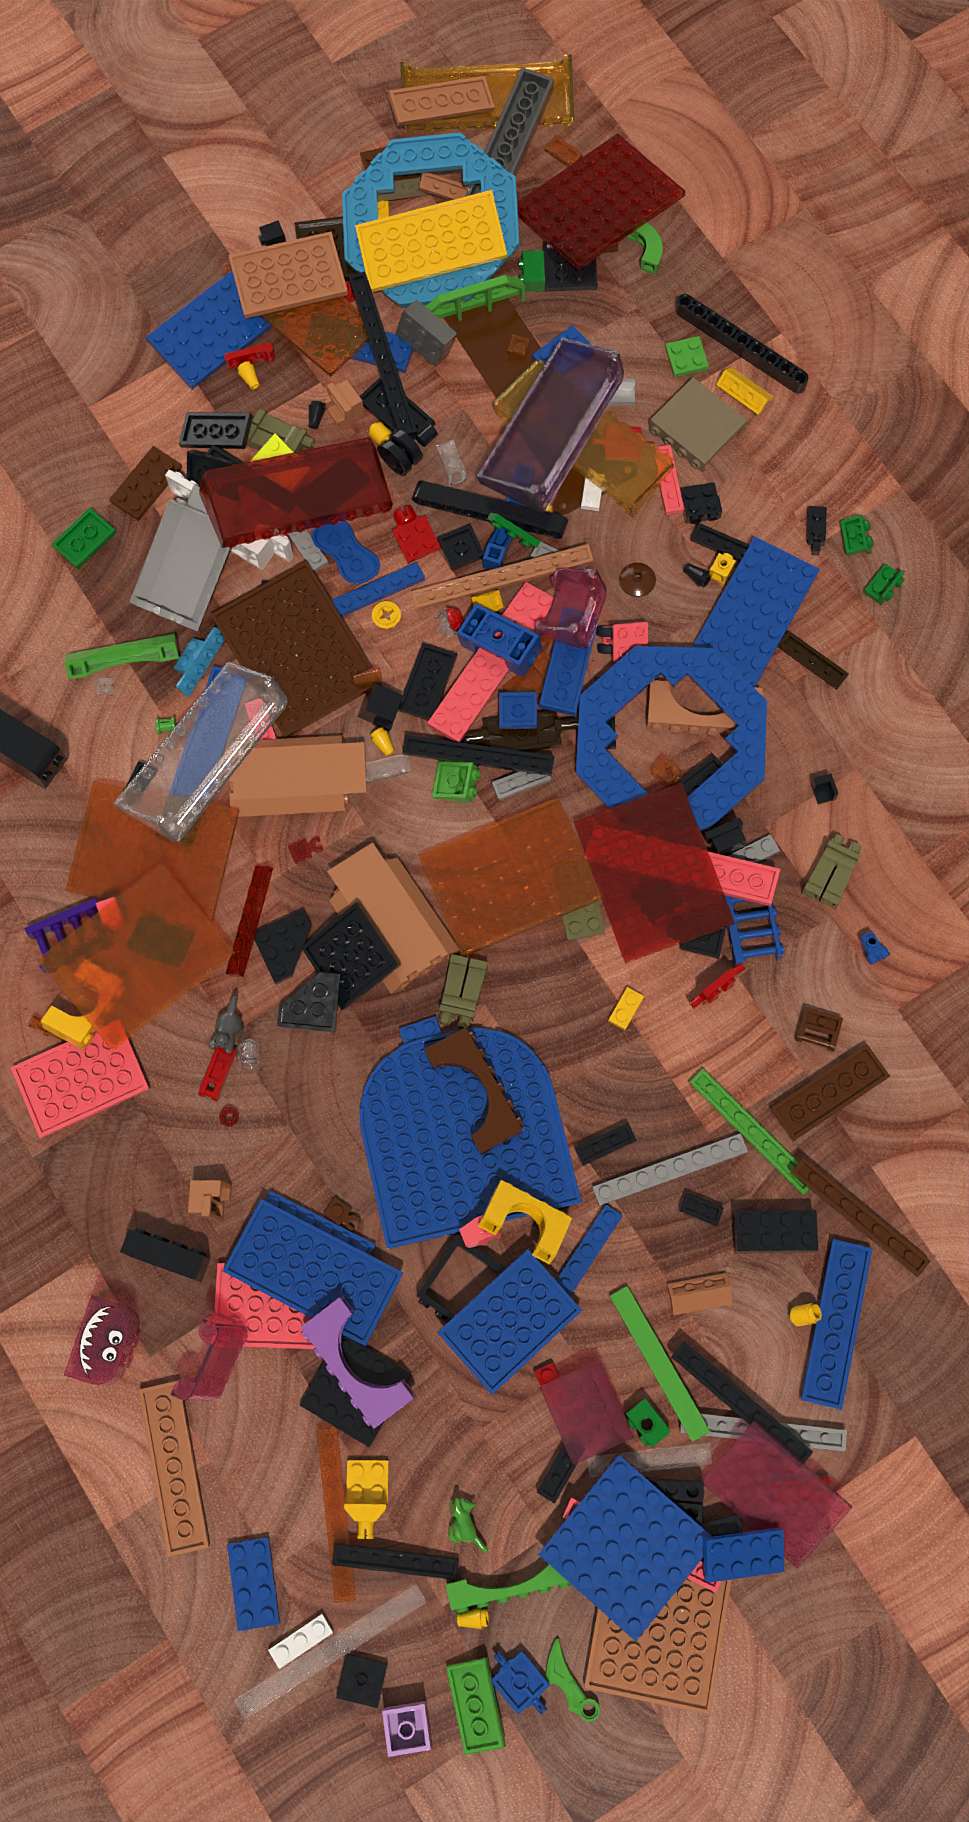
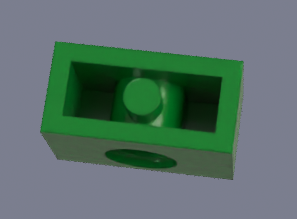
(658, 1430)

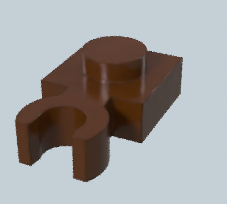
(339, 1213)

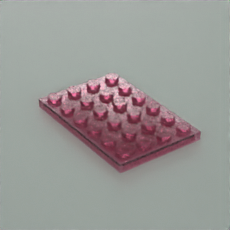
(775, 1491)

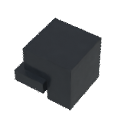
(380, 706)
(726, 838)

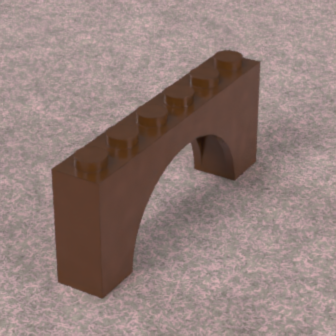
(461, 1052)

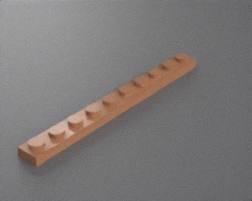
(501, 577)

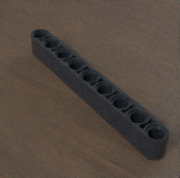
(744, 350)
(480, 507)

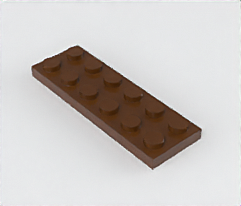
(830, 1092)

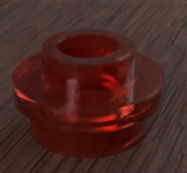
(229, 1110)

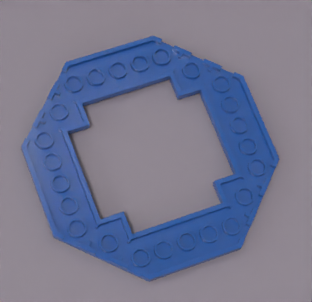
(719, 682)

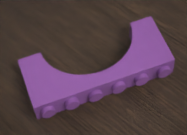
(373, 1400)

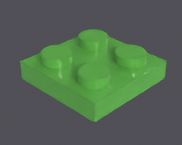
(686, 356)

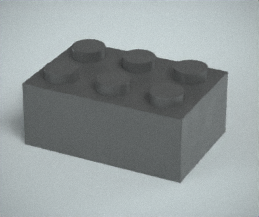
(426, 333)

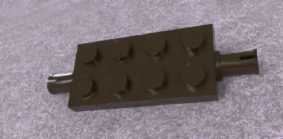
(545, 736)

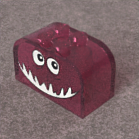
(104, 1343)

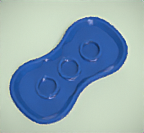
(353, 560)

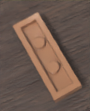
(442, 186)

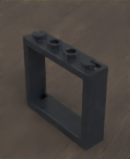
(475, 1252)

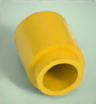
(379, 432)
(805, 1314)

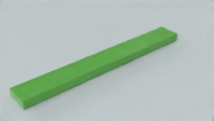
(748, 1127)
(659, 1364)

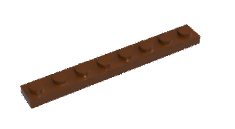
(860, 1217)

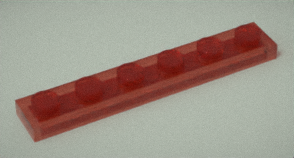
(249, 921)

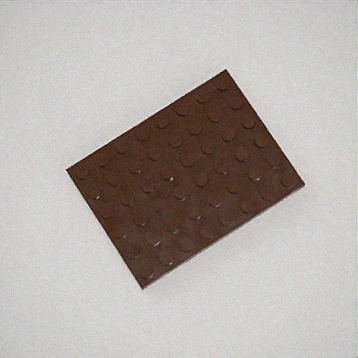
(300, 641)

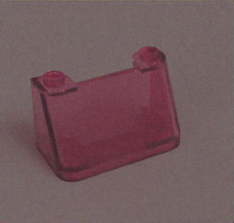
(574, 607)
(226, 1343)

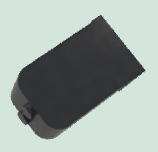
(28, 751)

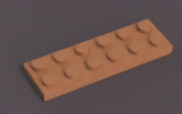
(441, 100)

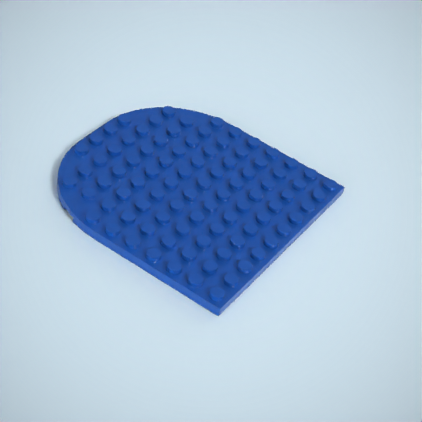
(421, 1144)

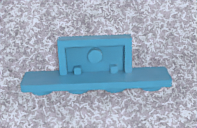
(196, 660)

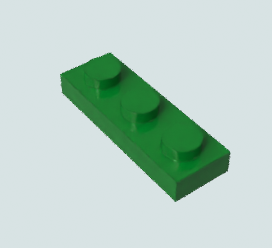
(513, 531)

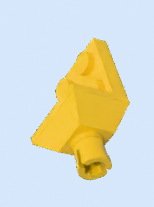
(367, 1493)

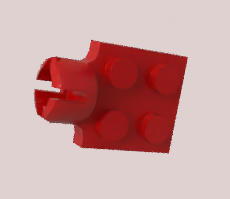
(414, 535)

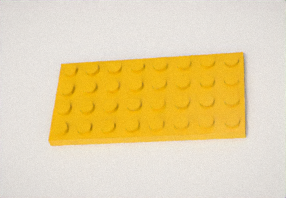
(431, 241)

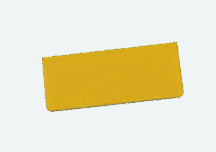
(744, 390)

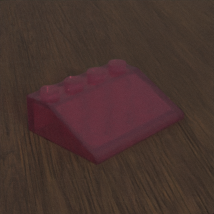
(586, 1412)

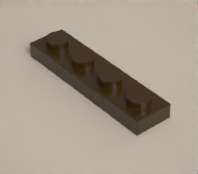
(813, 660)

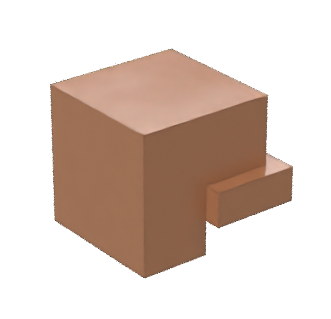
(344, 404)
(208, 1198)

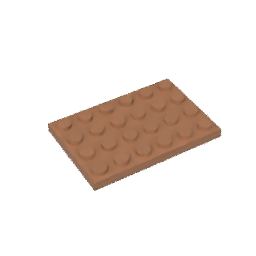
(288, 275)

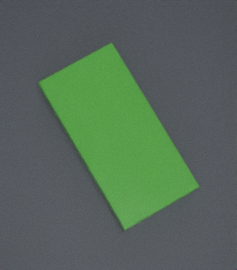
(476, 1706)

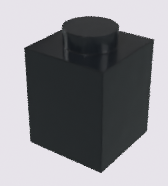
(271, 234)

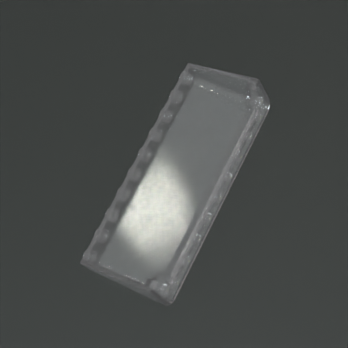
(203, 751)

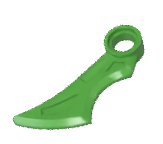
(560, 1675)

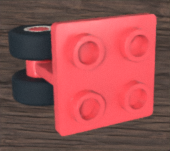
(621, 638)

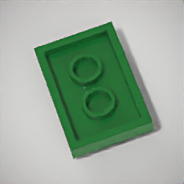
(83, 538)

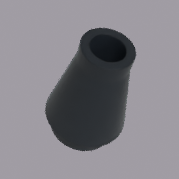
(315, 413)
(698, 575)

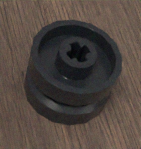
(400, 452)

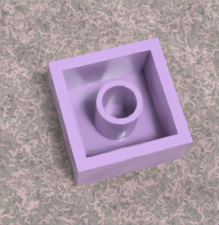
(406, 1728)

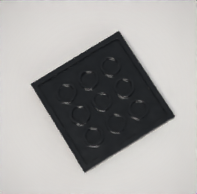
(355, 950)
(334, 1406)

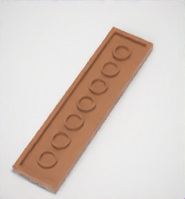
(173, 1470)

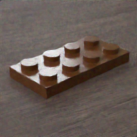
(144, 483)

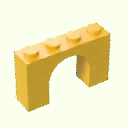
(70, 1028)
(551, 1222)

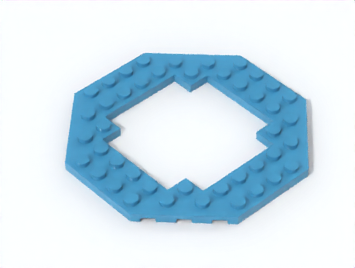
(421, 156)

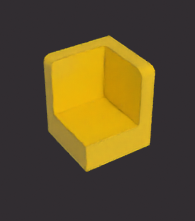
(489, 600)

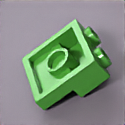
(456, 781)

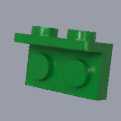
(856, 535)
(884, 583)

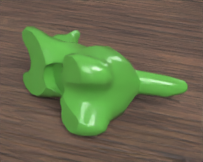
(463, 1528)

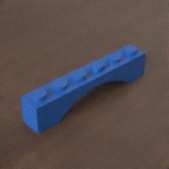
(498, 547)

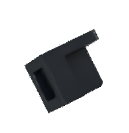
(824, 789)

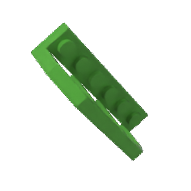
(486, 294)

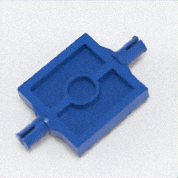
(520, 1682)

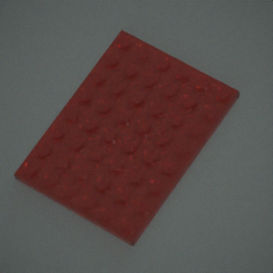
(598, 201)
(654, 873)

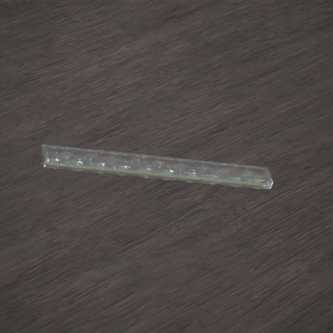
(330, 1651)

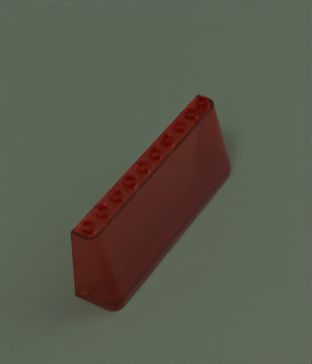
(295, 492)

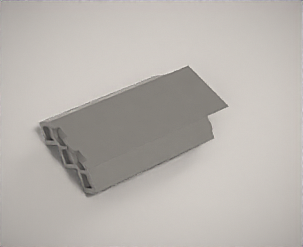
(181, 564)

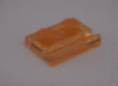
(530, 683)

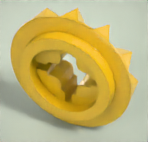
(390, 608)

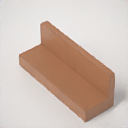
(700, 1294)

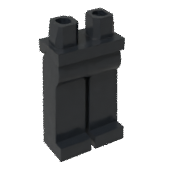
(684, 1490)

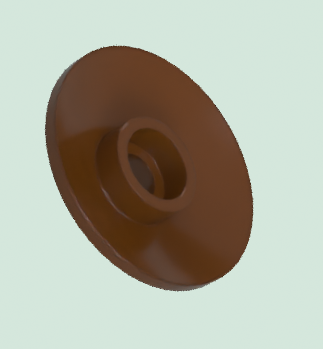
(634, 586)

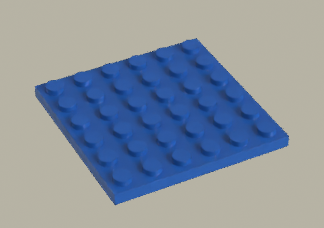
(626, 1547)

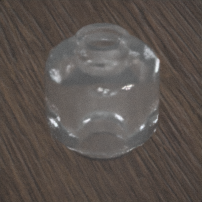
(248, 1054)

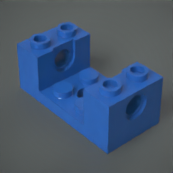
(517, 646)

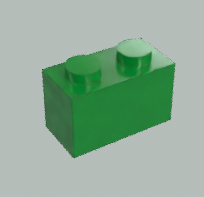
(533, 271)

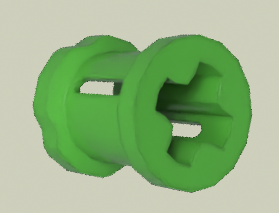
(165, 725)

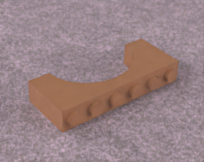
(667, 714)

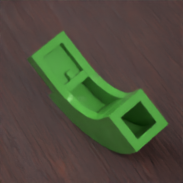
(653, 247)

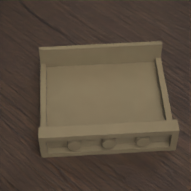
(697, 424)

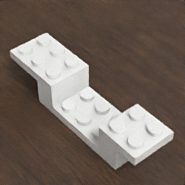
(256, 553)

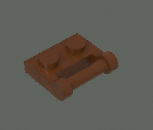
(821, 1023)

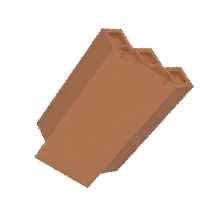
(298, 776)
(397, 912)

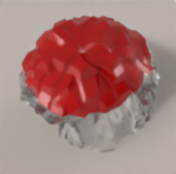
(450, 621)

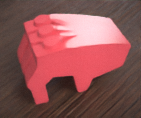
(476, 1236)

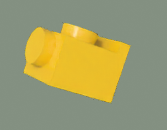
(721, 573)

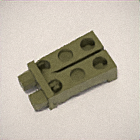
(265, 426)
(844, 861)
(452, 1003)

